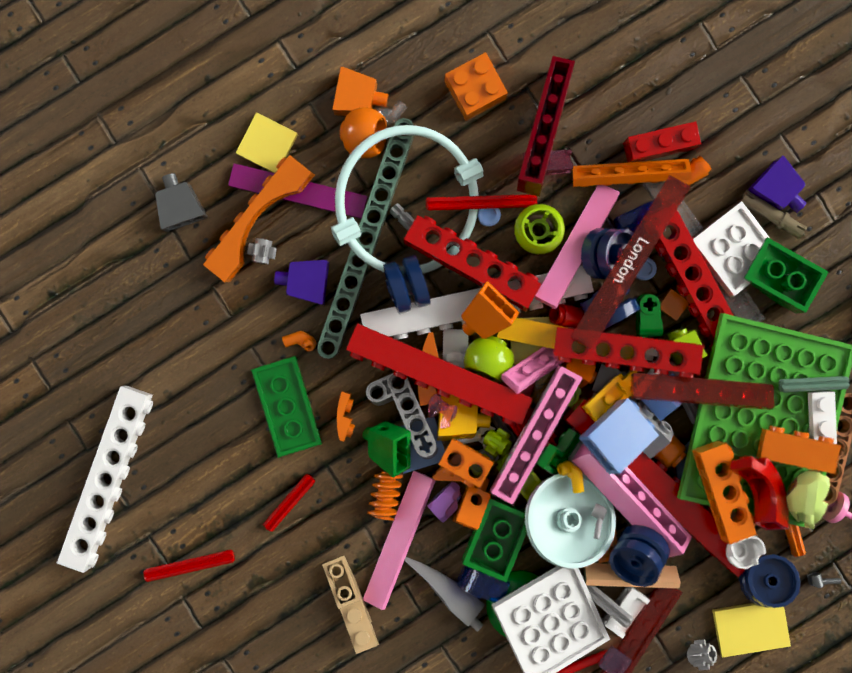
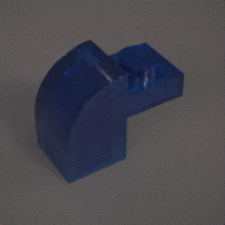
(482, 585)

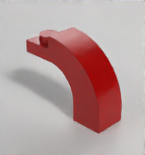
(768, 491)

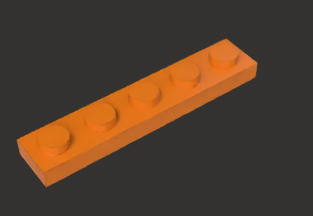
(631, 172)

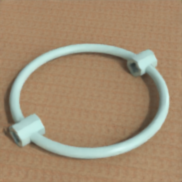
(348, 230)

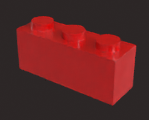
(662, 142)

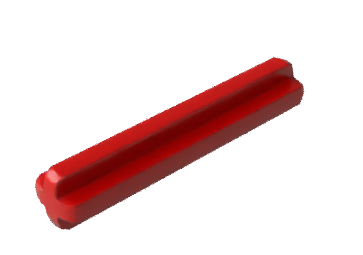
(289, 502)

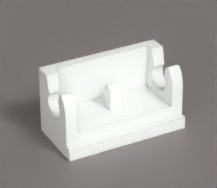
(632, 602)

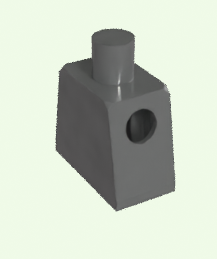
(178, 204)

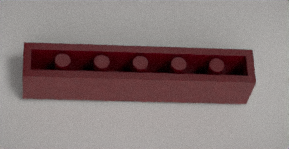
(545, 126)

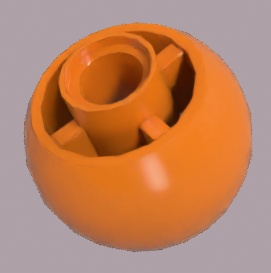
(360, 125)

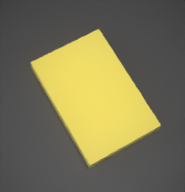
(750, 629)

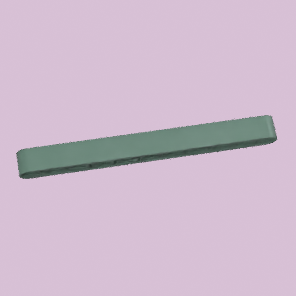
(366, 227)

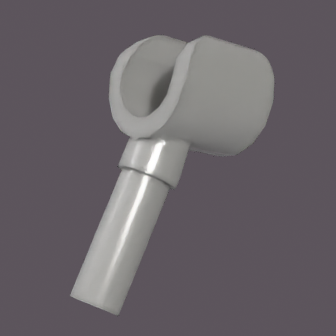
(598, 512)

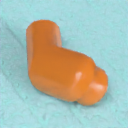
(300, 338)

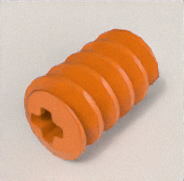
(385, 496)

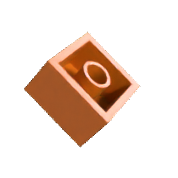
(475, 86)

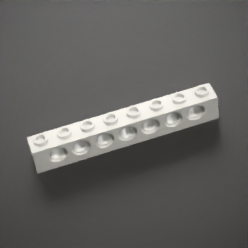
(72, 553)

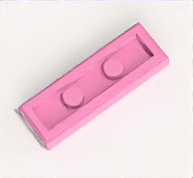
(531, 369)

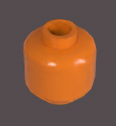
(672, 453)

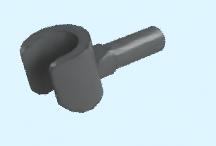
(815, 579)

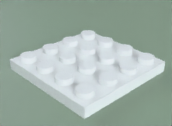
(551, 621)

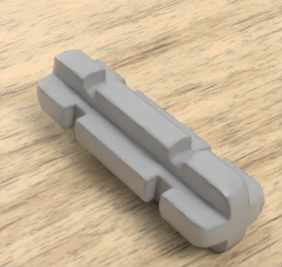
(404, 218)

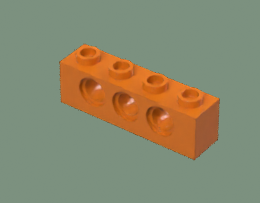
(743, 524)

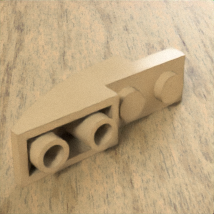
(351, 604)

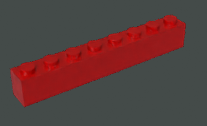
(439, 374)

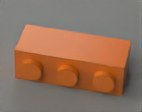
(799, 449)

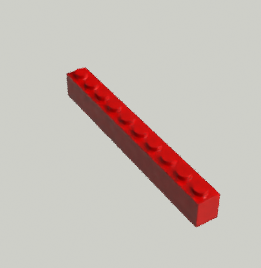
(691, 515)

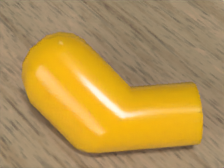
(574, 473)

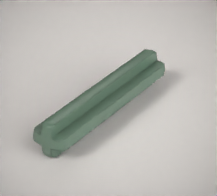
(813, 384)

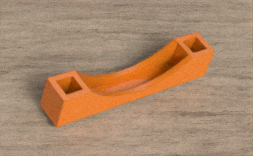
(229, 255)

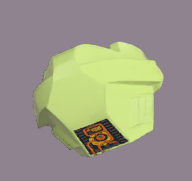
(806, 497)

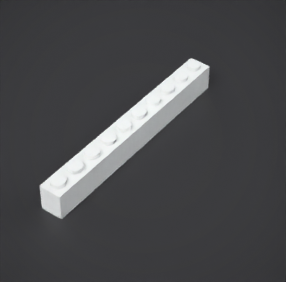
(449, 308)

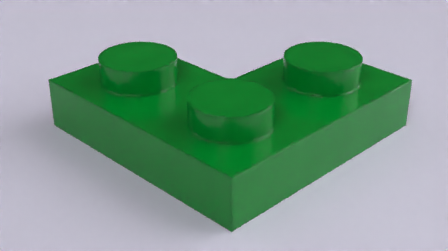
(552, 456)

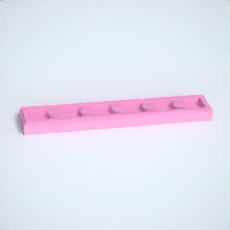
(569, 258)
(399, 540)

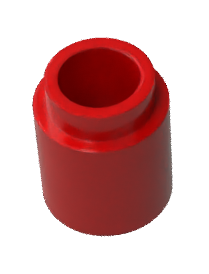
(566, 316)

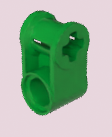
(649, 319)

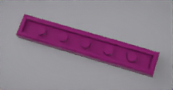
(313, 194)

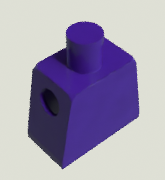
(780, 186)
(305, 280)

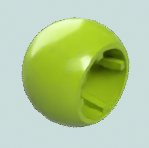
(530, 243)
(488, 358)

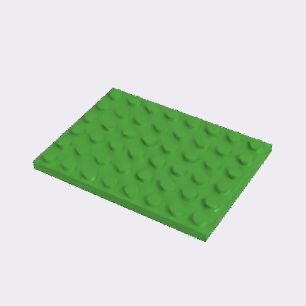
(763, 355)

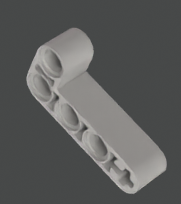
(408, 417)

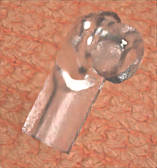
(393, 114)

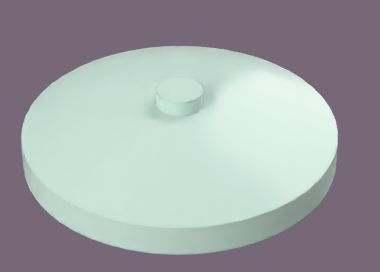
(562, 522)

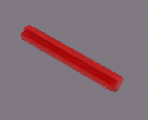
(189, 565)

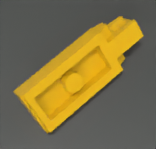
(614, 390)

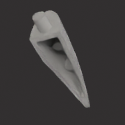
(458, 601)

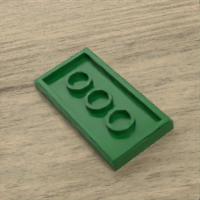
(286, 406)

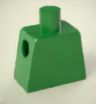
(389, 447)

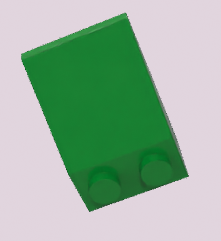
(785, 276)

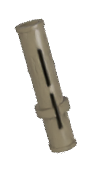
(780, 219)

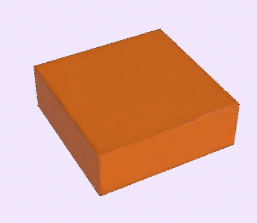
(673, 304)

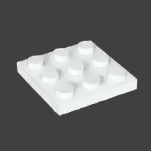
(731, 247)

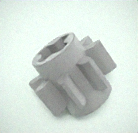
(261, 251)
(701, 654)

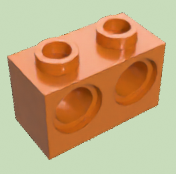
(469, 457)

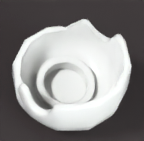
(745, 552)

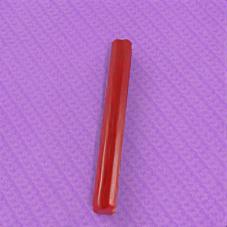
(480, 202)

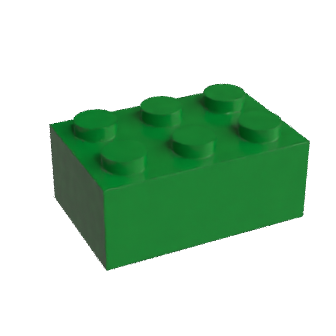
(497, 541)

